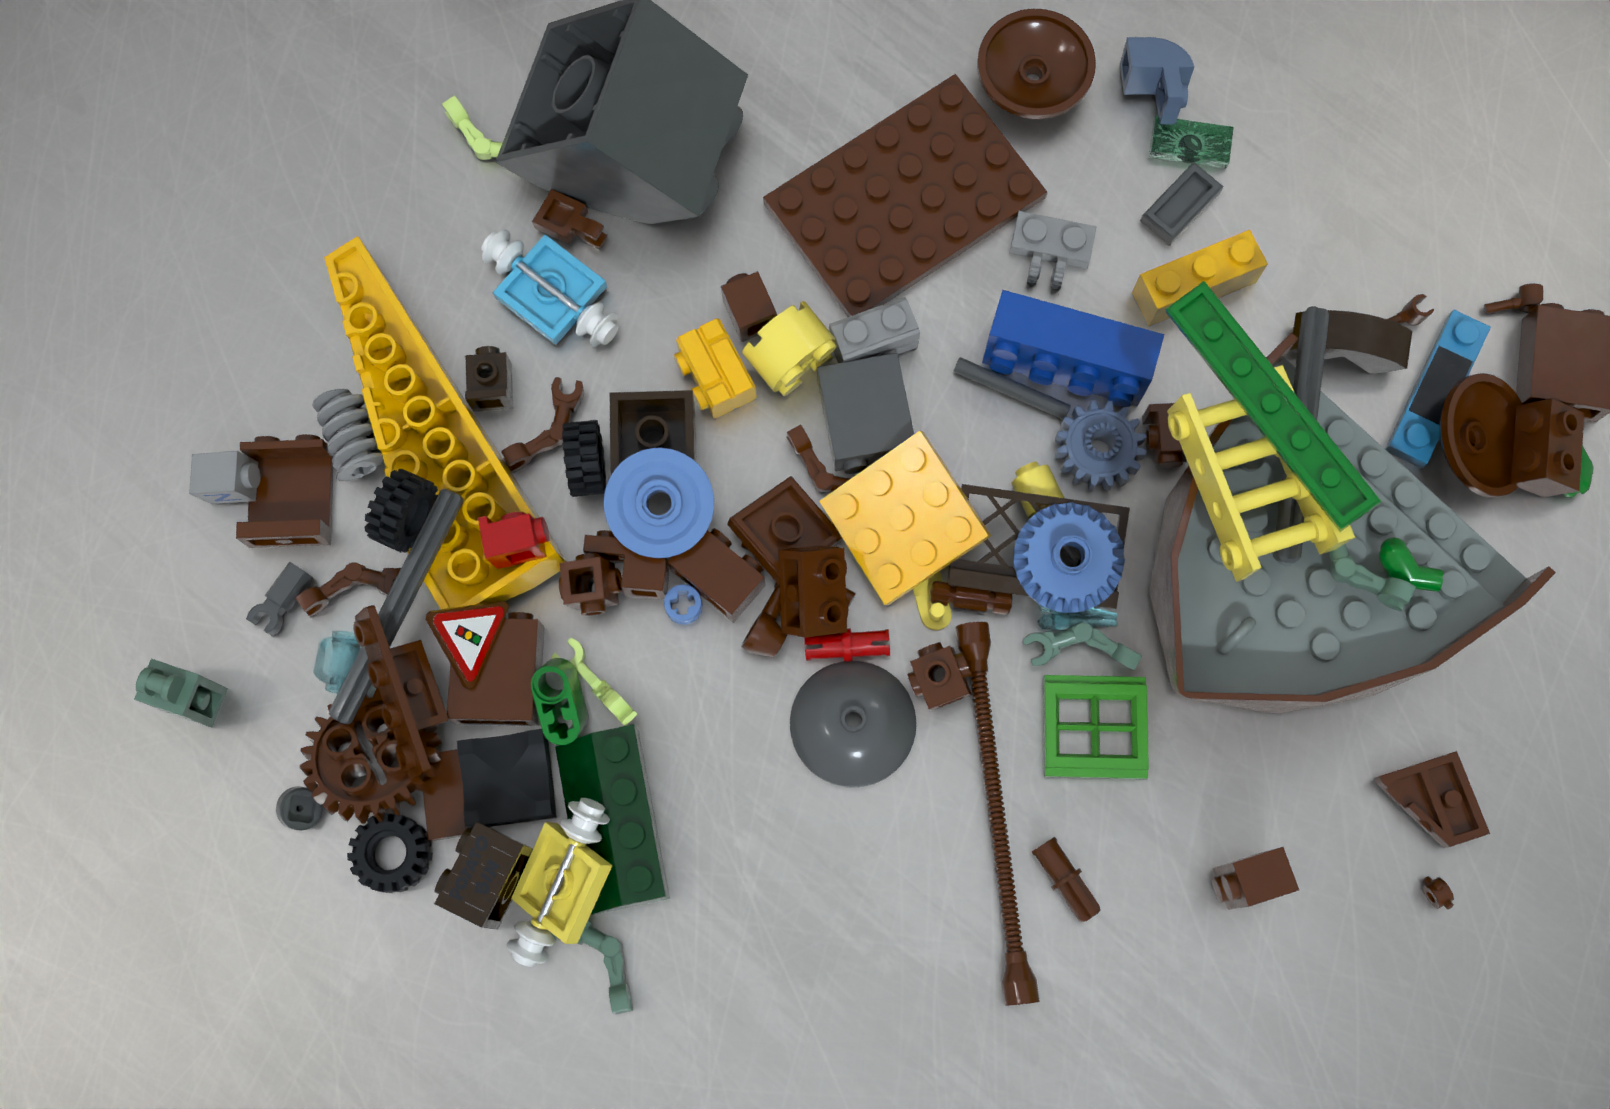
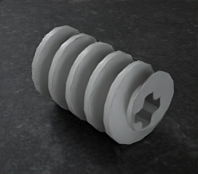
(346, 434)

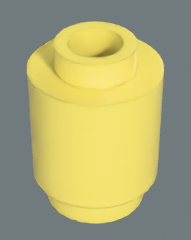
(1036, 480)

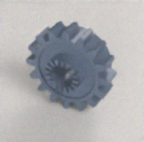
(1113, 430)

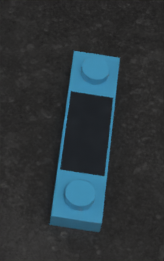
(1446, 365)

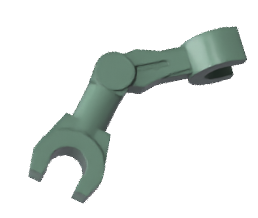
(1390, 591)
(1079, 633)
(613, 959)

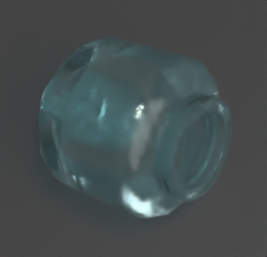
(335, 659)

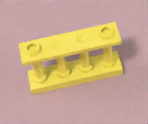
(1236, 548)

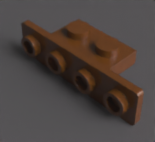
(405, 687)

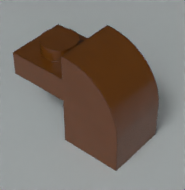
(641, 574)

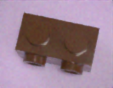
(1547, 448)
(813, 591)

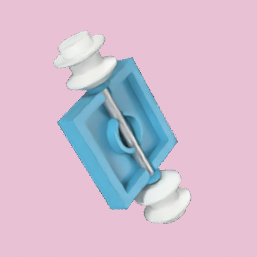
(549, 289)

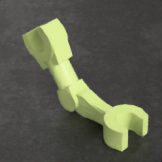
(483, 147)
(601, 689)

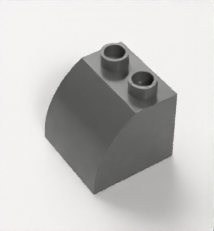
(626, 114)

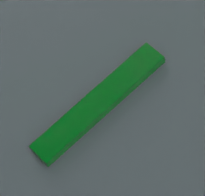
(1273, 407)

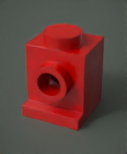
(513, 539)

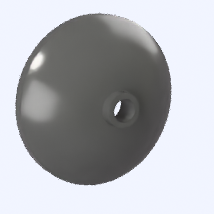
(847, 753)

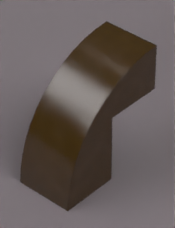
(1365, 340)

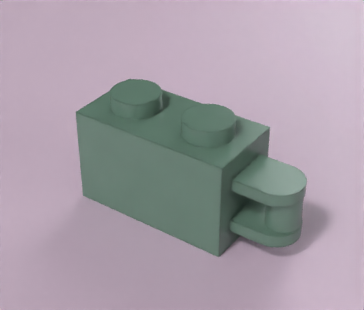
(180, 692)

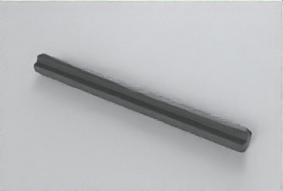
(1307, 388)
(399, 599)

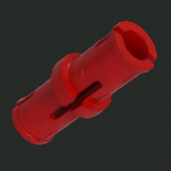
(848, 645)

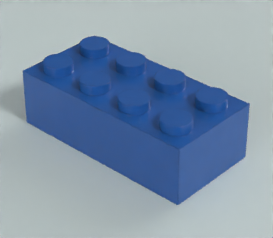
(1072, 349)

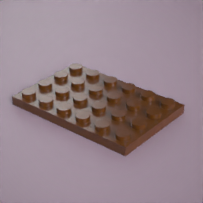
(904, 197)

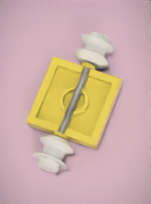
(560, 883)

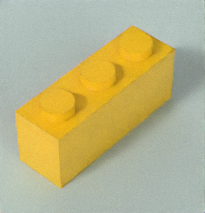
(1223, 267)

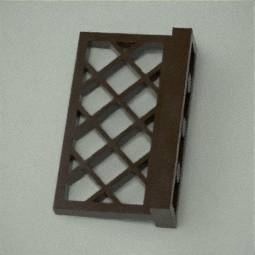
(1003, 577)

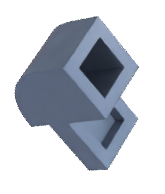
(1160, 69)

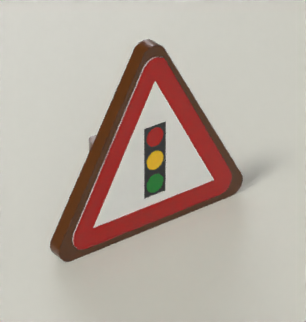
(467, 636)

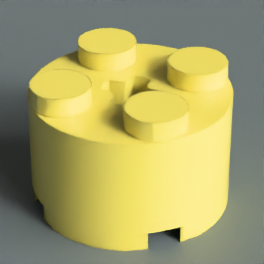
(790, 347)

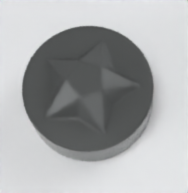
(298, 809)

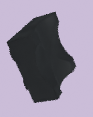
(506, 779)

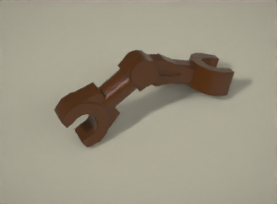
(520, 454)
(816, 470)
(317, 598)

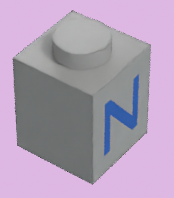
(224, 477)

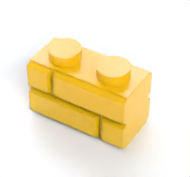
(715, 368)

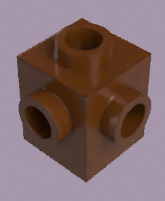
(577, 583)
(952, 687)

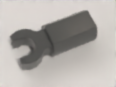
(280, 597)

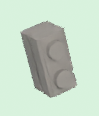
(876, 332)

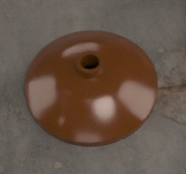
(1041, 45)
(1480, 432)

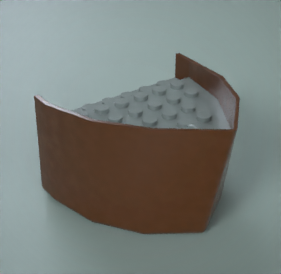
(1290, 629)

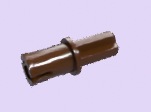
(1067, 880)

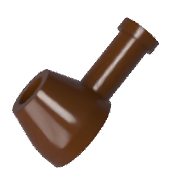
(765, 634)

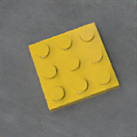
(904, 518)

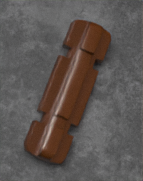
(970, 598)

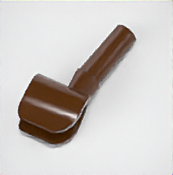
(1529, 297)
(1410, 312)

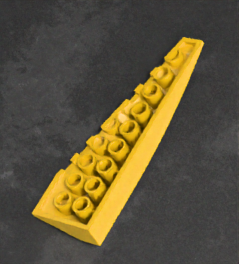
(431, 432)

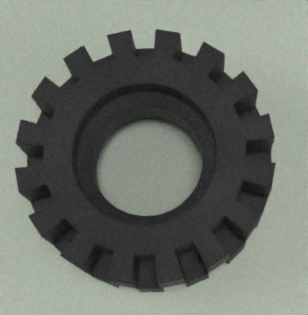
(584, 458)
(400, 509)
(364, 853)

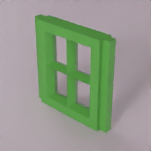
(1095, 764)

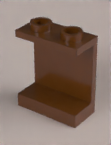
(292, 494)

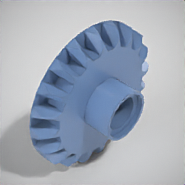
(652, 473)
(1048, 578)

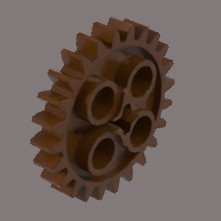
(334, 772)

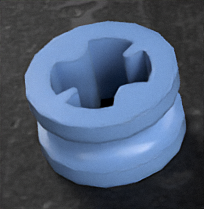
(672, 597)

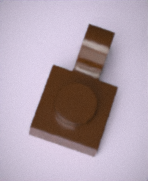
(566, 217)

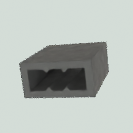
(864, 410)

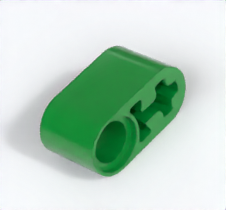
(550, 706)

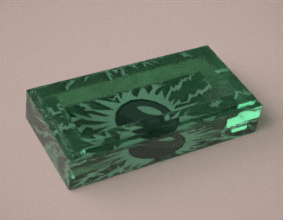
(1192, 142)

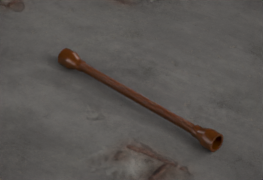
(1018, 980)

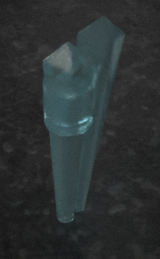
(1062, 621)

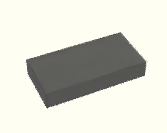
(1181, 203)

